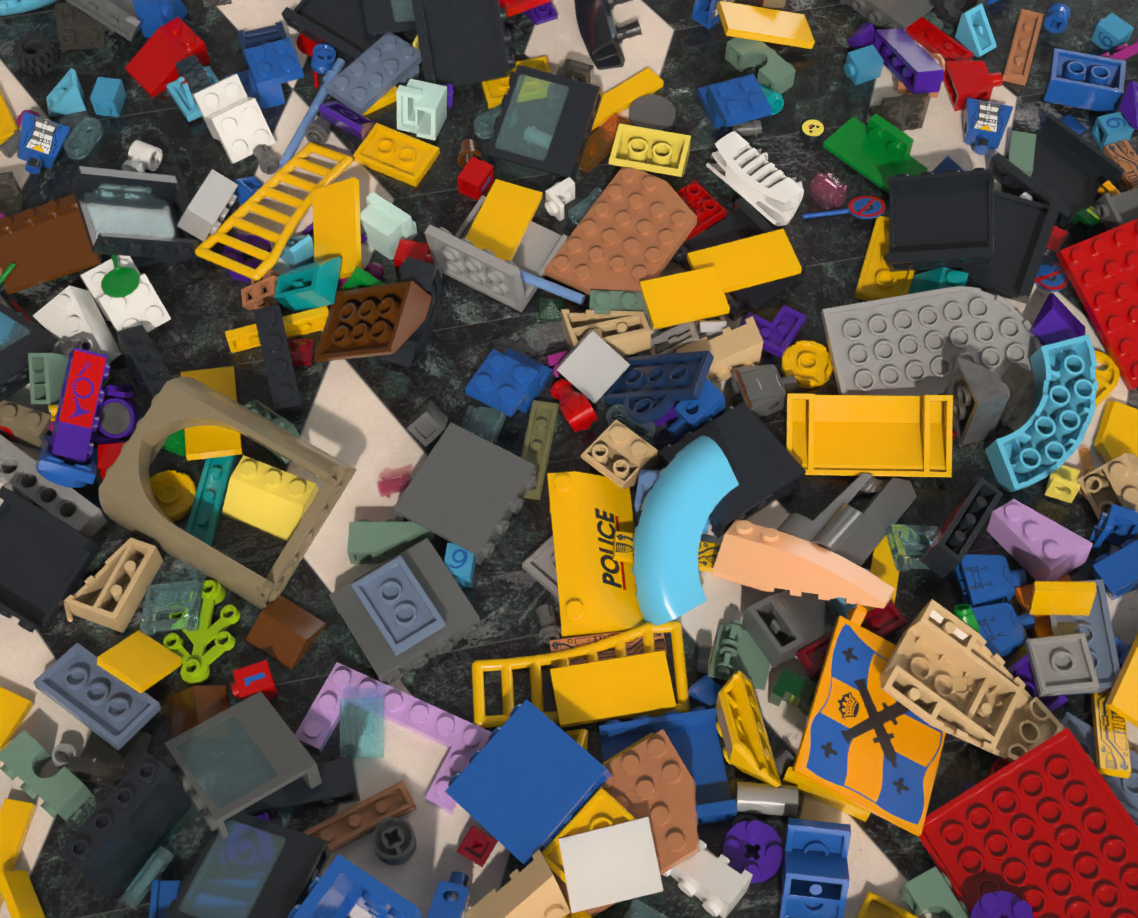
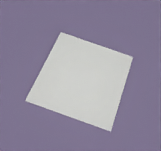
(610, 865)

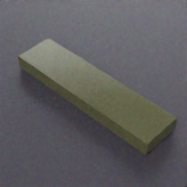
(539, 441)

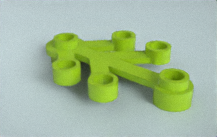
(204, 635)

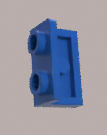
(1114, 527)

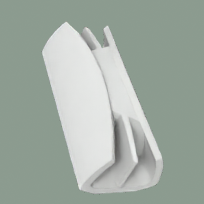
(756, 179)

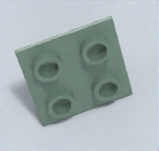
(738, 651)

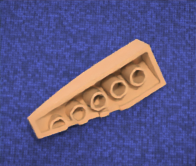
(775, 559)

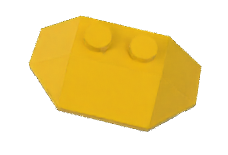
(744, 730)

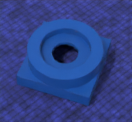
(64, 472)

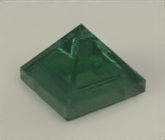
(550, 308)

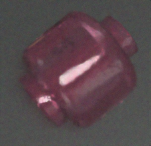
(828, 190)

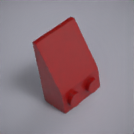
(155, 62)

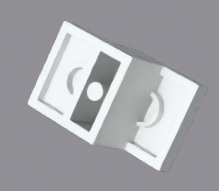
(233, 118)
(129, 311)

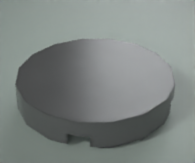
(652, 113)

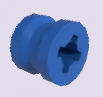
(1057, 18)
(323, 58)

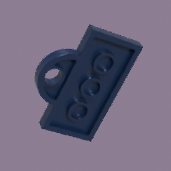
(658, 383)

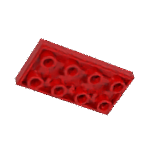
(702, 205)

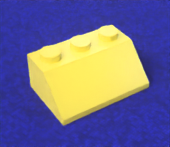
(650, 150)
(268, 498)

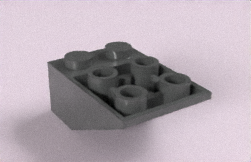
(787, 623)

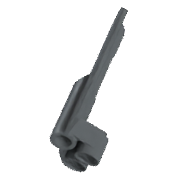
(851, 531)

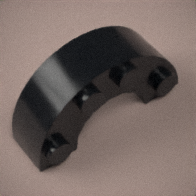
(430, 280)

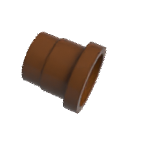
(467, 149)

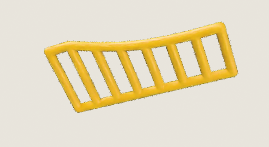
(280, 240)
(563, 659)

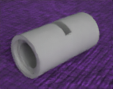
(766, 799)

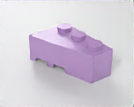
(1037, 542)

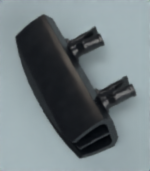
(601, 33)

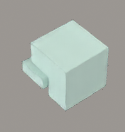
(421, 108)
(385, 225)

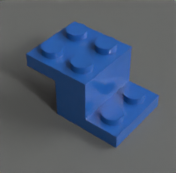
(267, 69)
(734, 101)
(508, 381)
(815, 869)

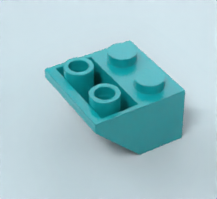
(309, 285)

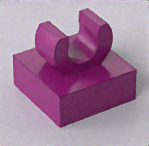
(555, 359)

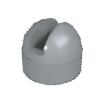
(68, 751)

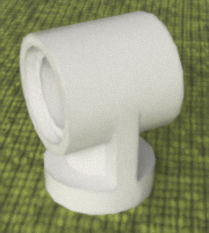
(142, 157)

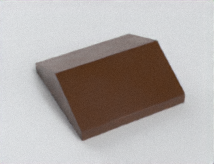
(285, 631)
(196, 706)

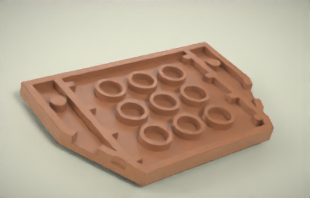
(624, 235)
(656, 785)

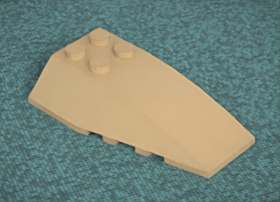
(963, 688)

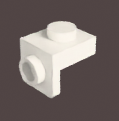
(558, 196)

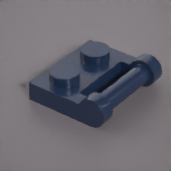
(260, 36)

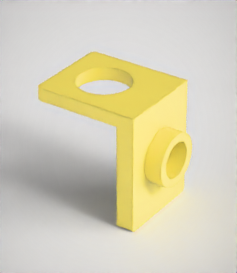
(1063, 484)

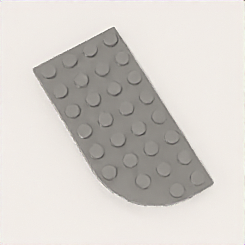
(914, 340)

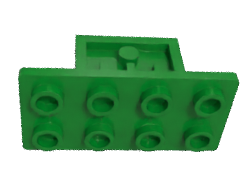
(874, 150)

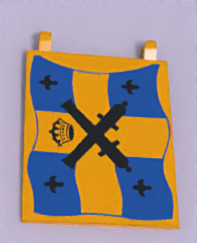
(862, 737)

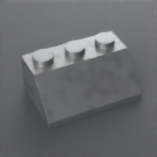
(977, 400)

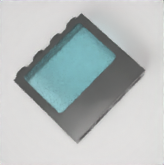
(238, 760)

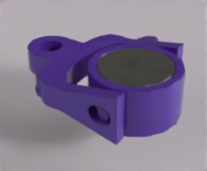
(117, 415)

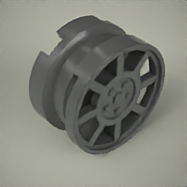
(394, 841)

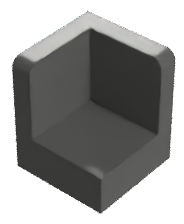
(427, 423)

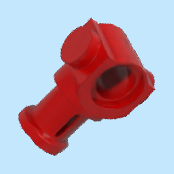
(573, 405)

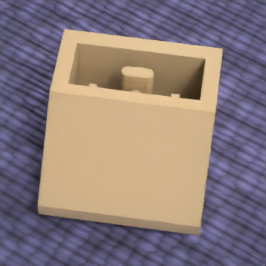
(621, 455)
(1112, 484)

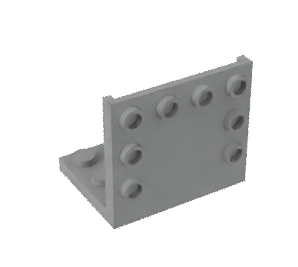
(485, 271)

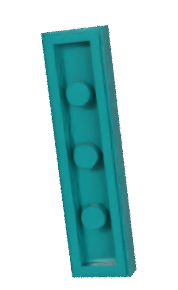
(210, 498)

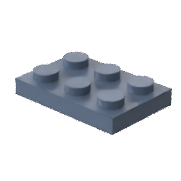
(398, 605)

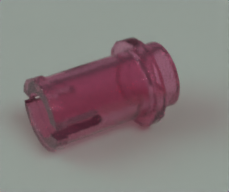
(393, 485)

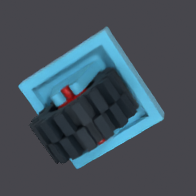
(191, 79)

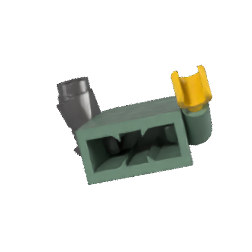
(48, 372)

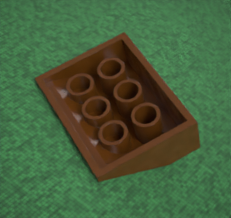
(44, 244)
(372, 321)

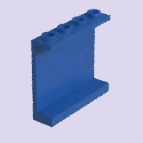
(698, 746)
(527, 782)

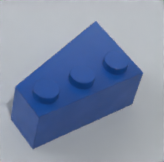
(157, 13)
(1118, 570)

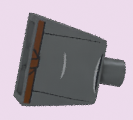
(761, 388)

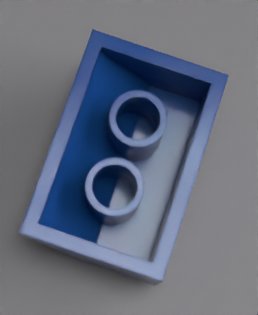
(1085, 81)

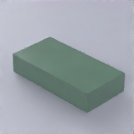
(1022, 151)

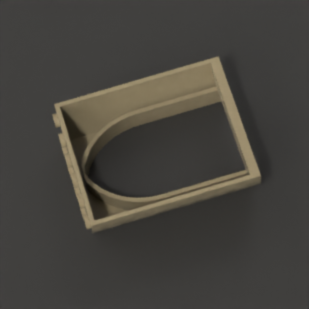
(130, 501)

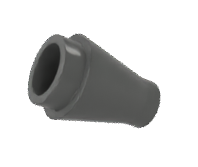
(318, 131)

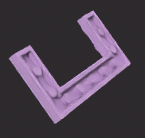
(402, 709)

